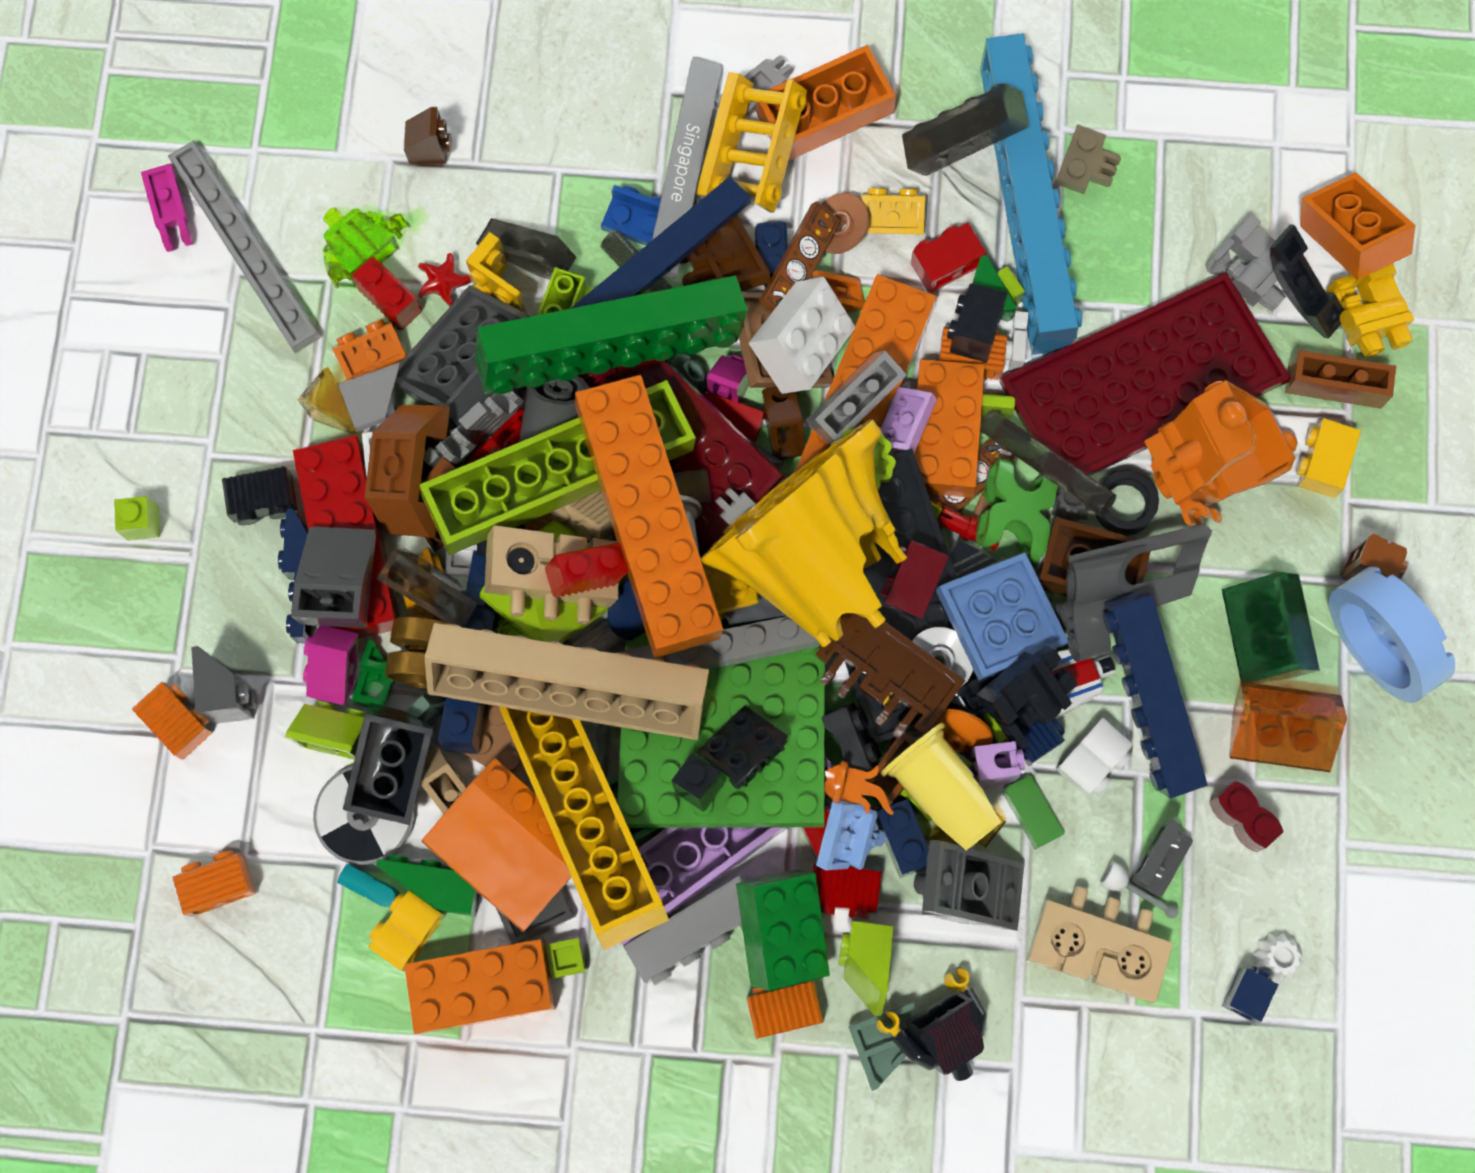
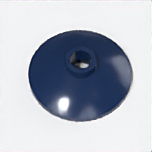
(624, 614)

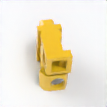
(1380, 316)

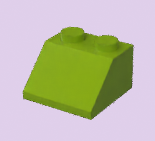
(327, 730)
(866, 961)

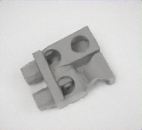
(1256, 278)

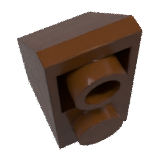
(427, 138)

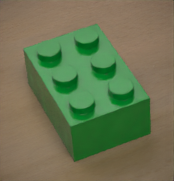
(782, 929)

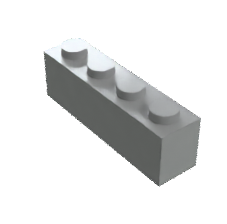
(686, 934)

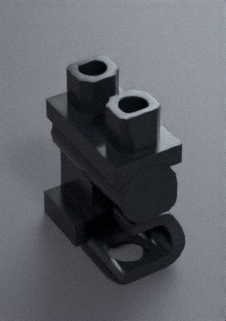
(1028, 685)

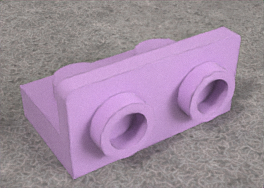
(907, 418)

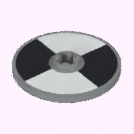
(350, 838)

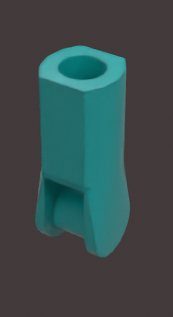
(367, 885)

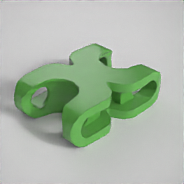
(1016, 510)

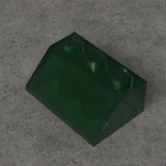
(1270, 628)

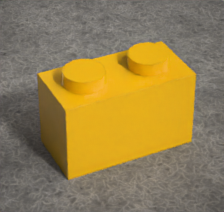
(1328, 458)

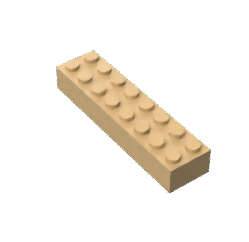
(566, 681)

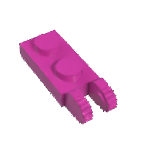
(166, 204)

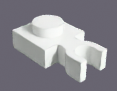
(1016, 347)

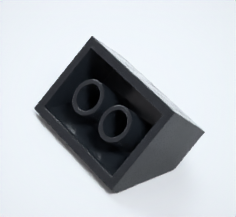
(388, 764)

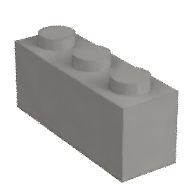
(856, 397)

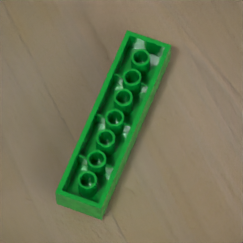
(609, 335)

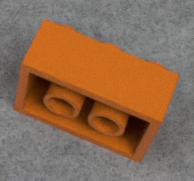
(1357, 226)

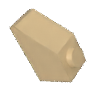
(441, 779)

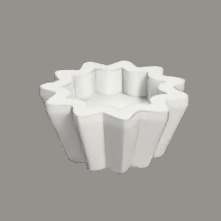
(1278, 956)

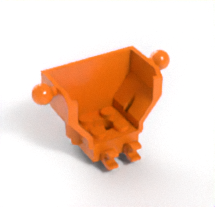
(1218, 449)

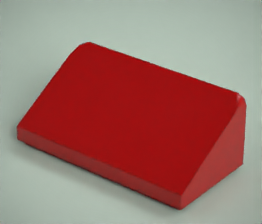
(743, 417)

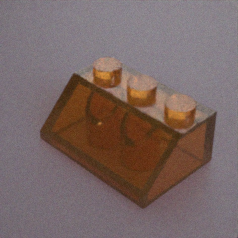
(1286, 726)

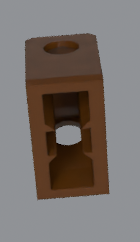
(783, 411)

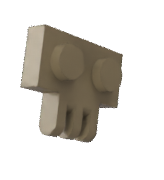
(1087, 162)

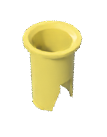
(944, 788)

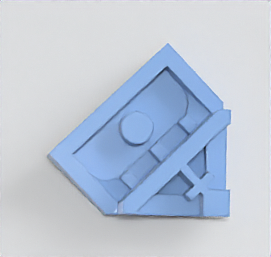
(849, 837)

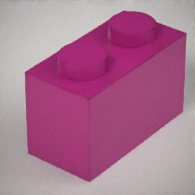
(331, 664)

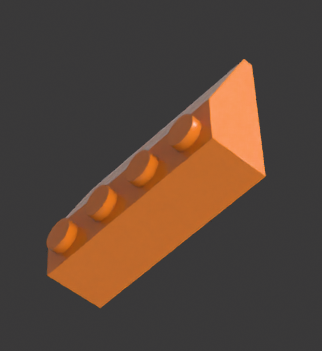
(501, 845)

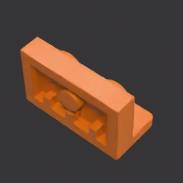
(369, 350)

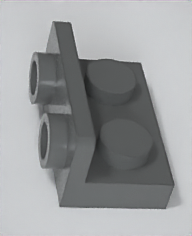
(1162, 858)

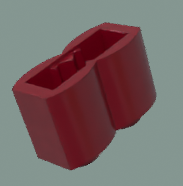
(1240, 809)

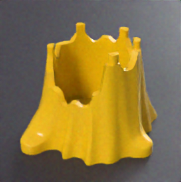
(814, 538)

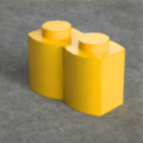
(406, 930)

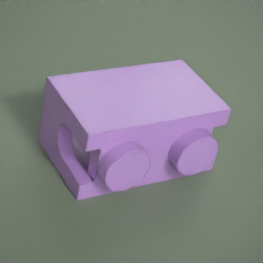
(996, 764)

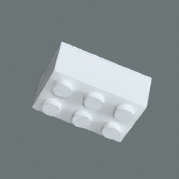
(802, 335)

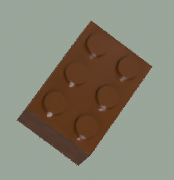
(1073, 538)

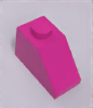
(728, 378)

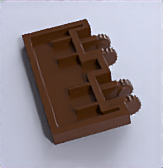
(726, 255)
(894, 667)

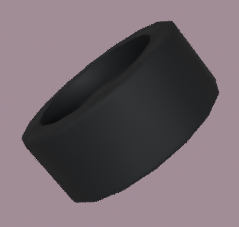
(1150, 496)

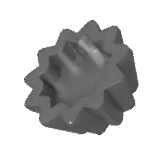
(1068, 507)

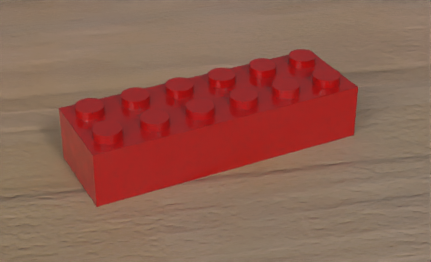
(333, 497)

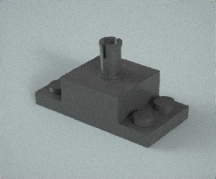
(970, 886)

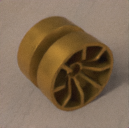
(409, 665)

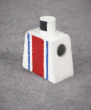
(1088, 676)

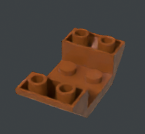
(397, 468)

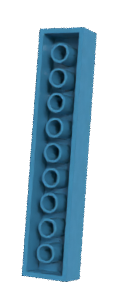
(1032, 204)

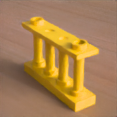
(731, 124)

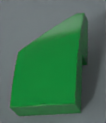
(372, 684)

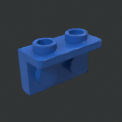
(631, 214)

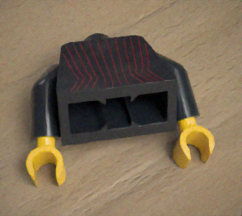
(945, 1032)

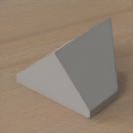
(369, 396)

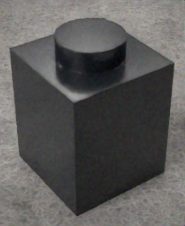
(697, 782)

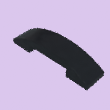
(1301, 285)

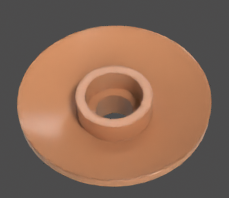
(849, 211)

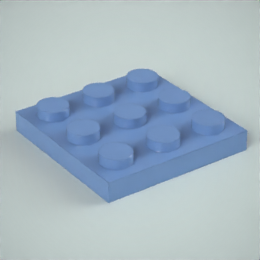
(1001, 615)

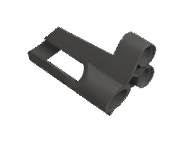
(1100, 577)

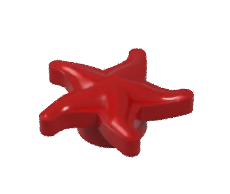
(442, 280)

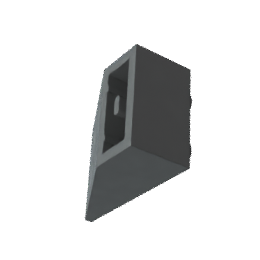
(334, 578)

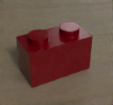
(914, 579)

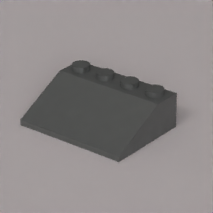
(443, 363)

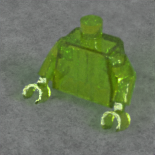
(356, 239)

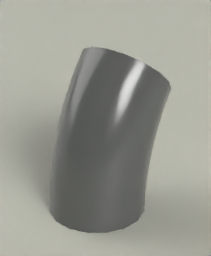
(549, 406)

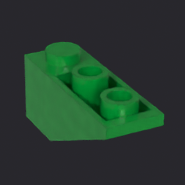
(433, 884)

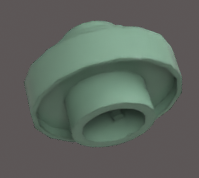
(691, 371)

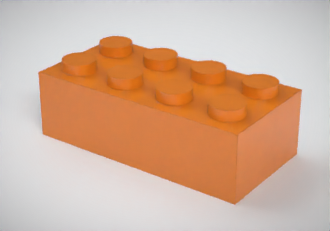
(838, 100)
(951, 437)
(479, 986)

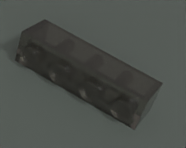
(965, 129)

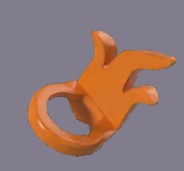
(850, 784)

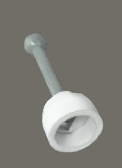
(1117, 878)

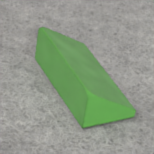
(1032, 812)

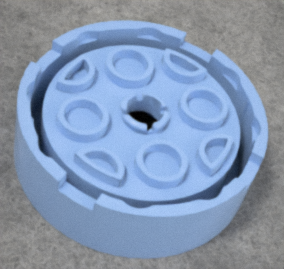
(1391, 634)

